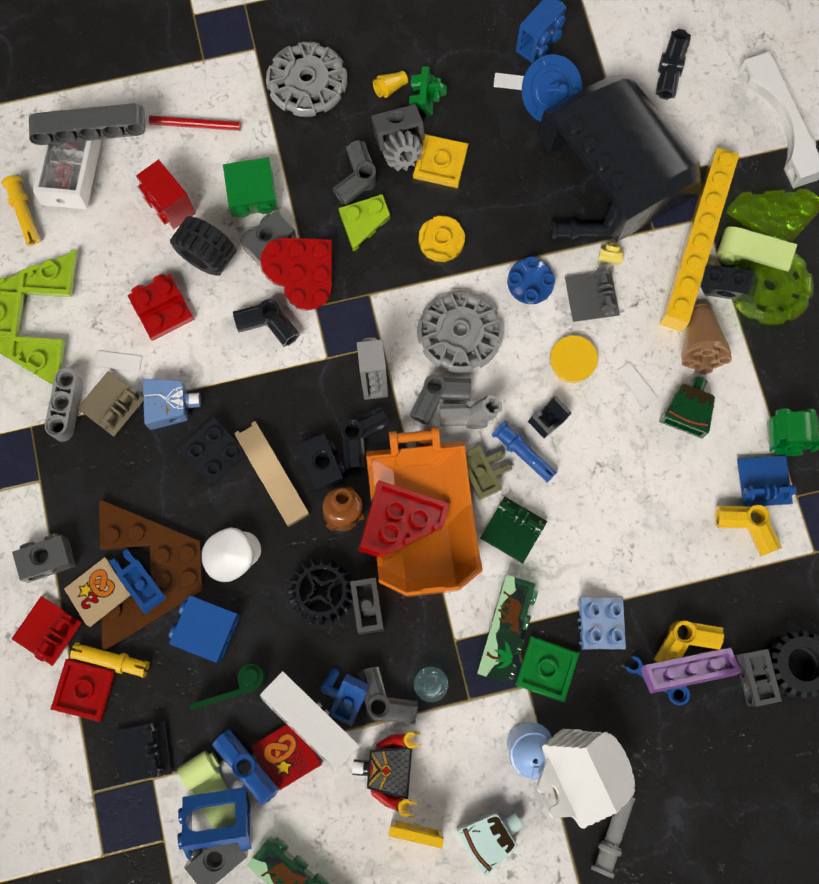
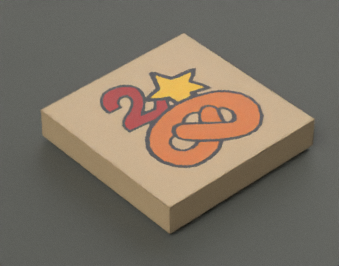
(97, 592)

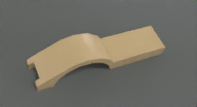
(272, 474)

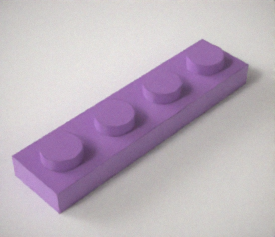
(690, 670)

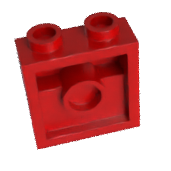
(160, 306)

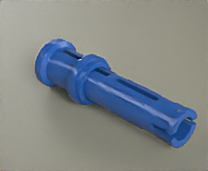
(515, 443)

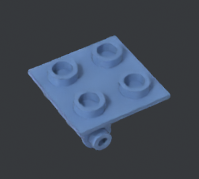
(601, 623)

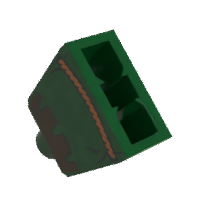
(690, 409)

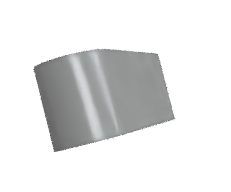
(59, 394)

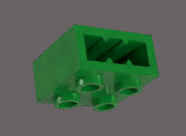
(250, 187)

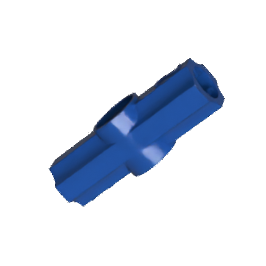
(234, 755)

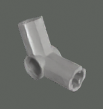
(472, 414)

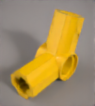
(740, 518)
(698, 635)

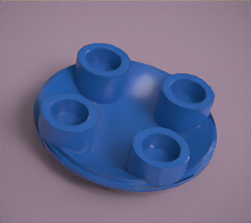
(530, 281)

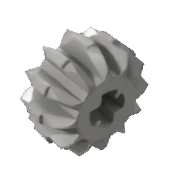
(402, 150)

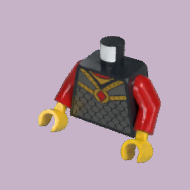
(390, 771)

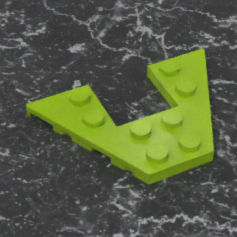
(52, 278)

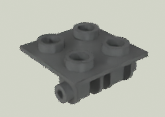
(592, 295)

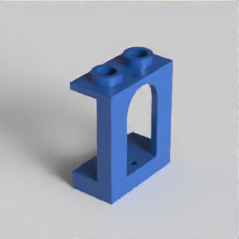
(240, 833)

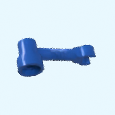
(685, 692)

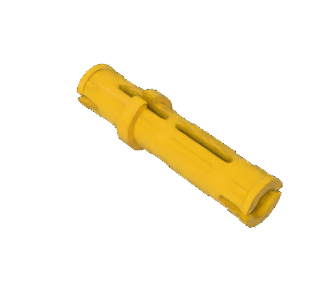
(121, 663)

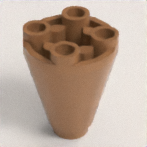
(704, 342)

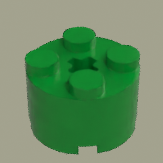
(793, 432)

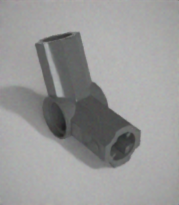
(354, 184)
(428, 401)
(395, 709)

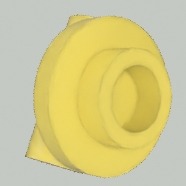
(611, 253)

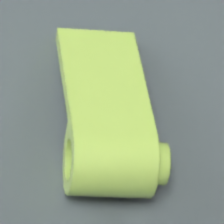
(756, 247)
(203, 776)

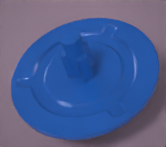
(548, 83)

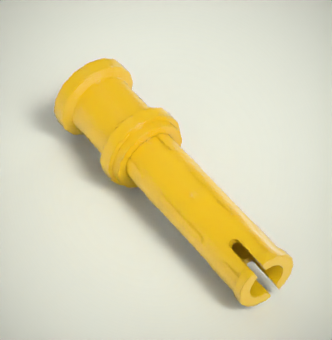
(19, 201)

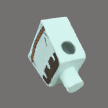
(490, 839)

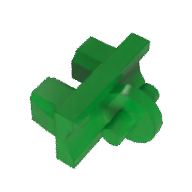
(430, 90)

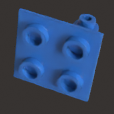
(765, 481)

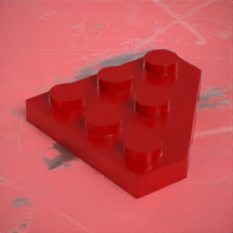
(399, 519)

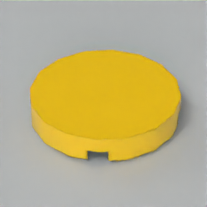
(441, 238)
(573, 359)

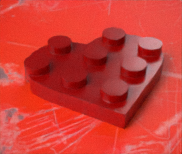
(300, 268)

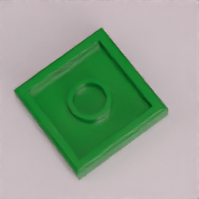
(547, 669)

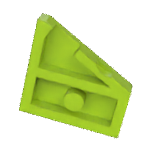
(363, 219)

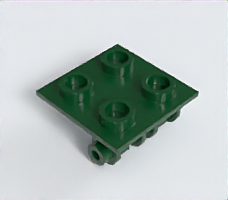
(513, 530)

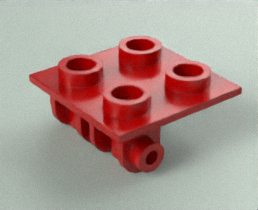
(46, 631)

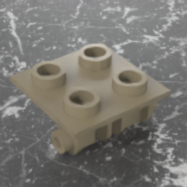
(111, 403)

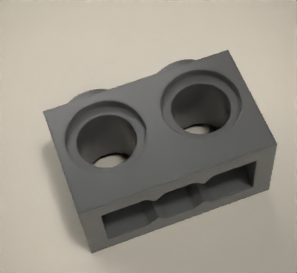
(758, 678)

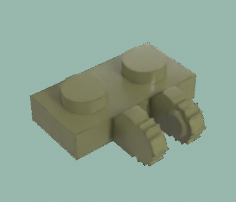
(481, 474)

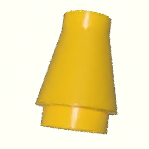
(389, 83)

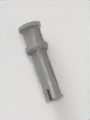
(610, 848)

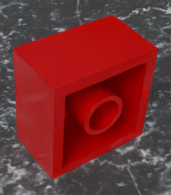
(164, 194)

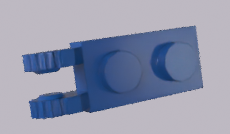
(138, 583)

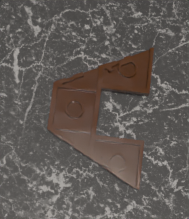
(173, 563)

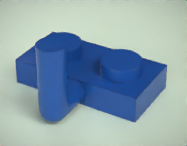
(347, 698)

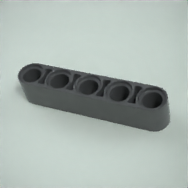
(87, 124)

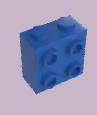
(541, 29)
(203, 629)

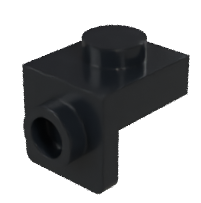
(550, 417)

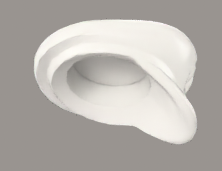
(230, 554)

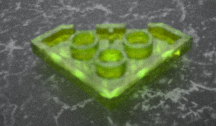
(776, 212)

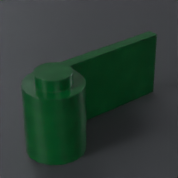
(250, 679)

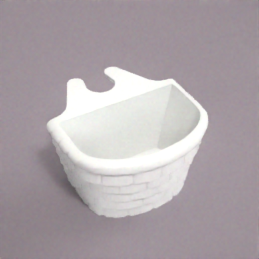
(588, 775)

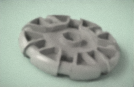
(310, 90)
(455, 344)

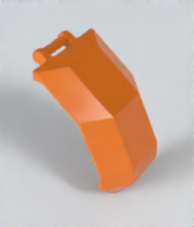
(440, 471)

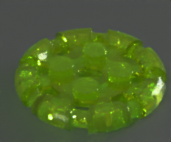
(782, 295)

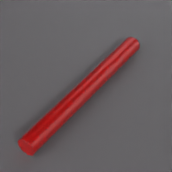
(195, 123)

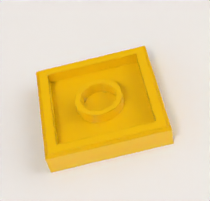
(441, 161)
(416, 834)

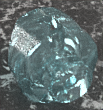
(431, 684)

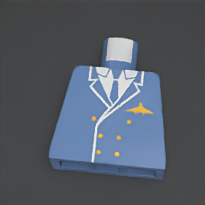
(167, 402)

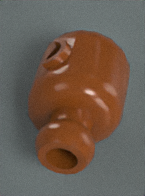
(342, 509)

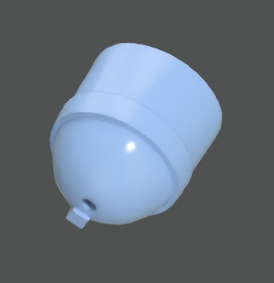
(525, 745)

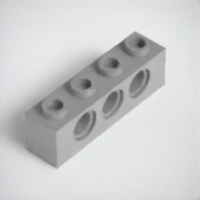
(372, 368)

